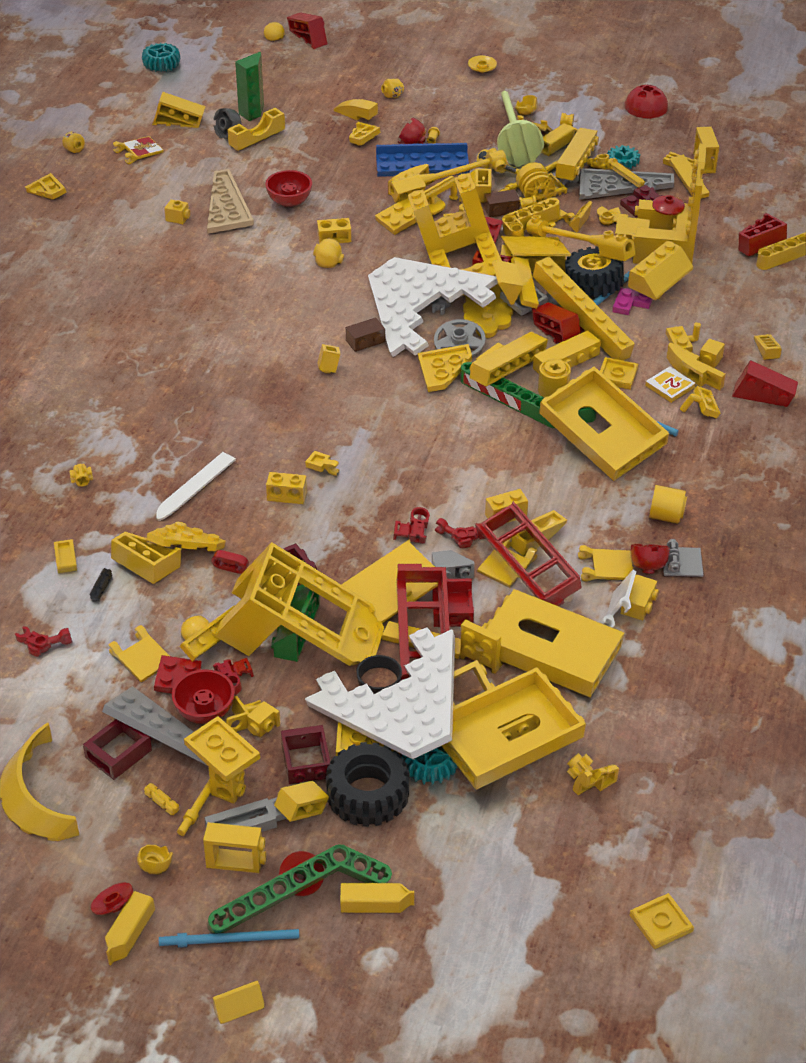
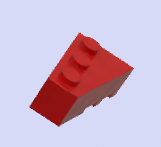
(762, 234)

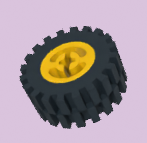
(595, 273)

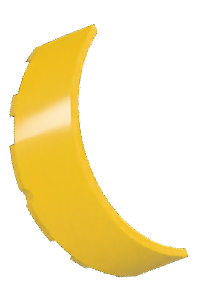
(20, 804)

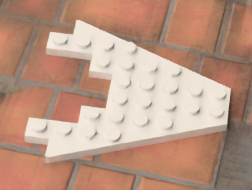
(408, 286)
(407, 715)

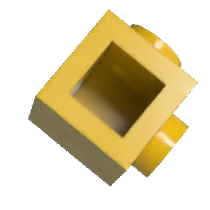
(177, 211)

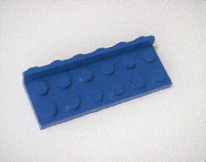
(439, 156)

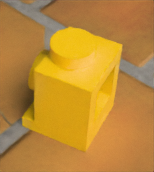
(263, 719)

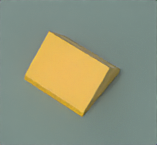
(508, 279)

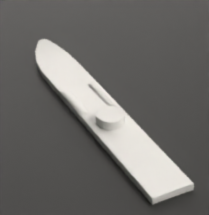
(194, 485)

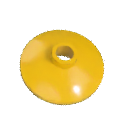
(482, 63)

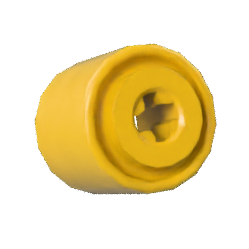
(552, 375)
(668, 504)

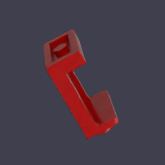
(459, 602)

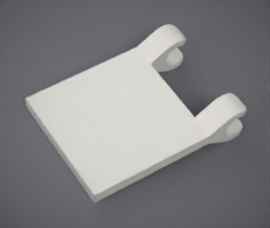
(619, 598)

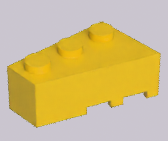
(178, 111)
(145, 558)

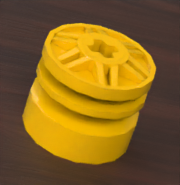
(535, 180)

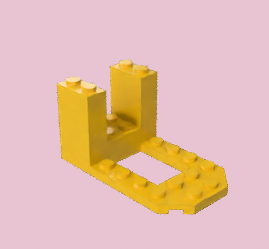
(675, 228)
(456, 230)
(265, 604)

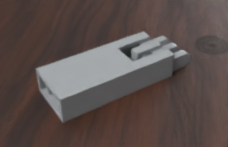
(242, 815)

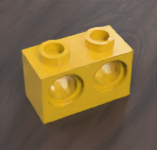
(335, 229)
(286, 488)
(229, 790)

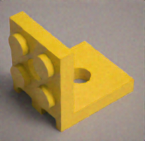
(487, 651)

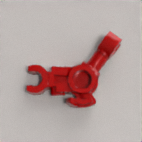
(462, 536)
(42, 643)

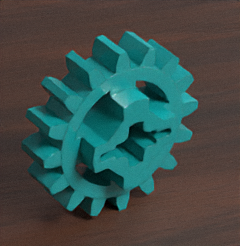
(626, 156)

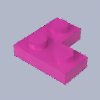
(628, 298)

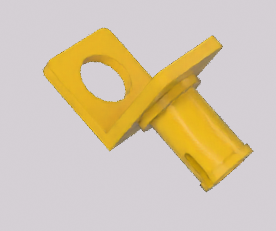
(240, 713)

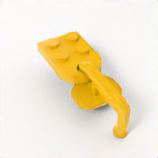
(401, 214)

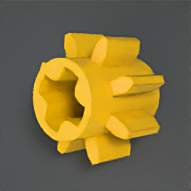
(81, 475)
(579, 765)

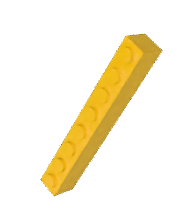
(591, 317)

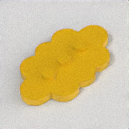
(491, 317)

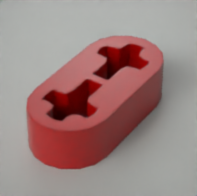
(230, 561)

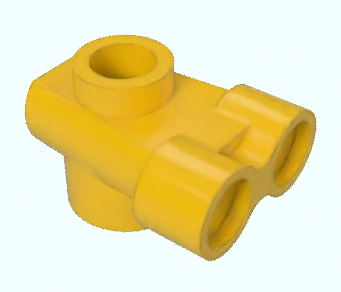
(599, 161)

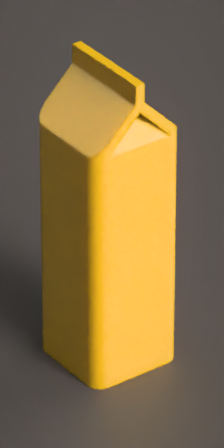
(558, 138)
(375, 898)
(128, 926)

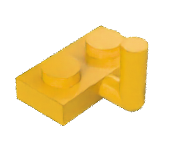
(679, 337)
(705, 400)

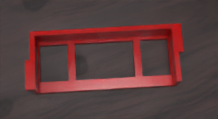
(417, 574)
(556, 594)

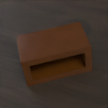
(501, 203)
(365, 334)

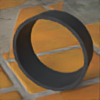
(378, 661)

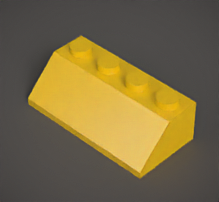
(660, 270)

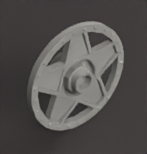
(460, 335)

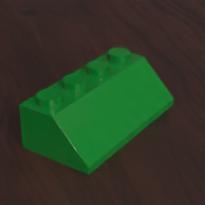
(250, 86)
(288, 644)

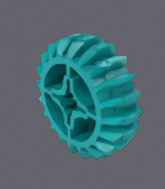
(161, 57)
(431, 766)

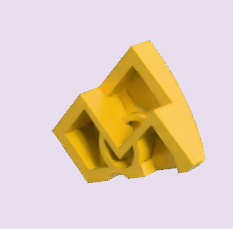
(600, 778)

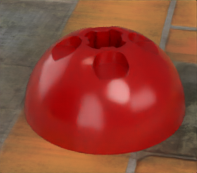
(646, 102)
(288, 187)
(203, 695)

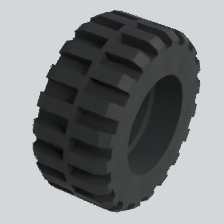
(373, 805)

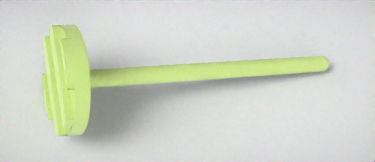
(520, 138)

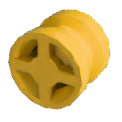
(567, 119)

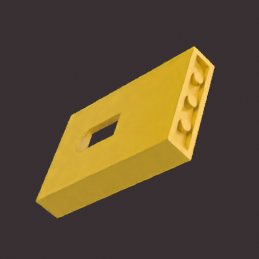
(622, 445)
(574, 658)
(481, 747)

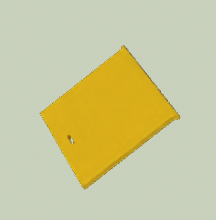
(535, 246)
(379, 585)

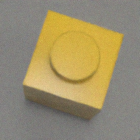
(711, 352)
(328, 358)

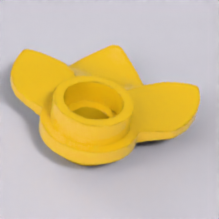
(609, 216)

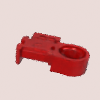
(414, 527)
(234, 671)

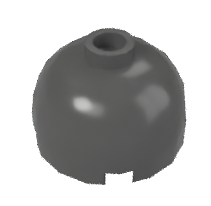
(225, 119)

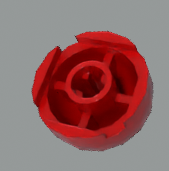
(413, 133)
(649, 557)

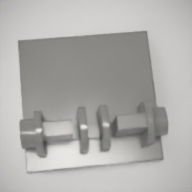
(683, 561)

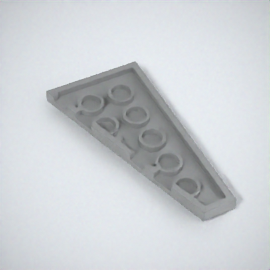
(607, 182)
(148, 717)

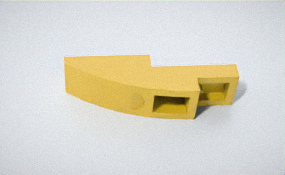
(690, 366)

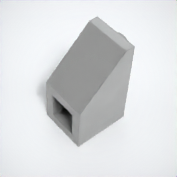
(456, 565)

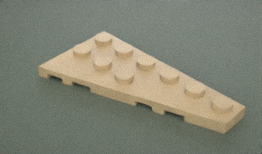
(227, 205)

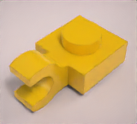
(320, 461)

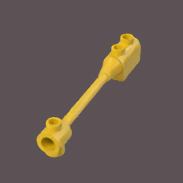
(403, 187)
(609, 246)

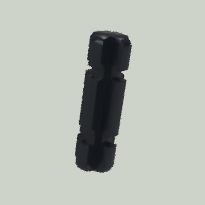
(100, 584)

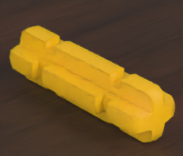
(161, 799)

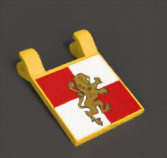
(138, 148)

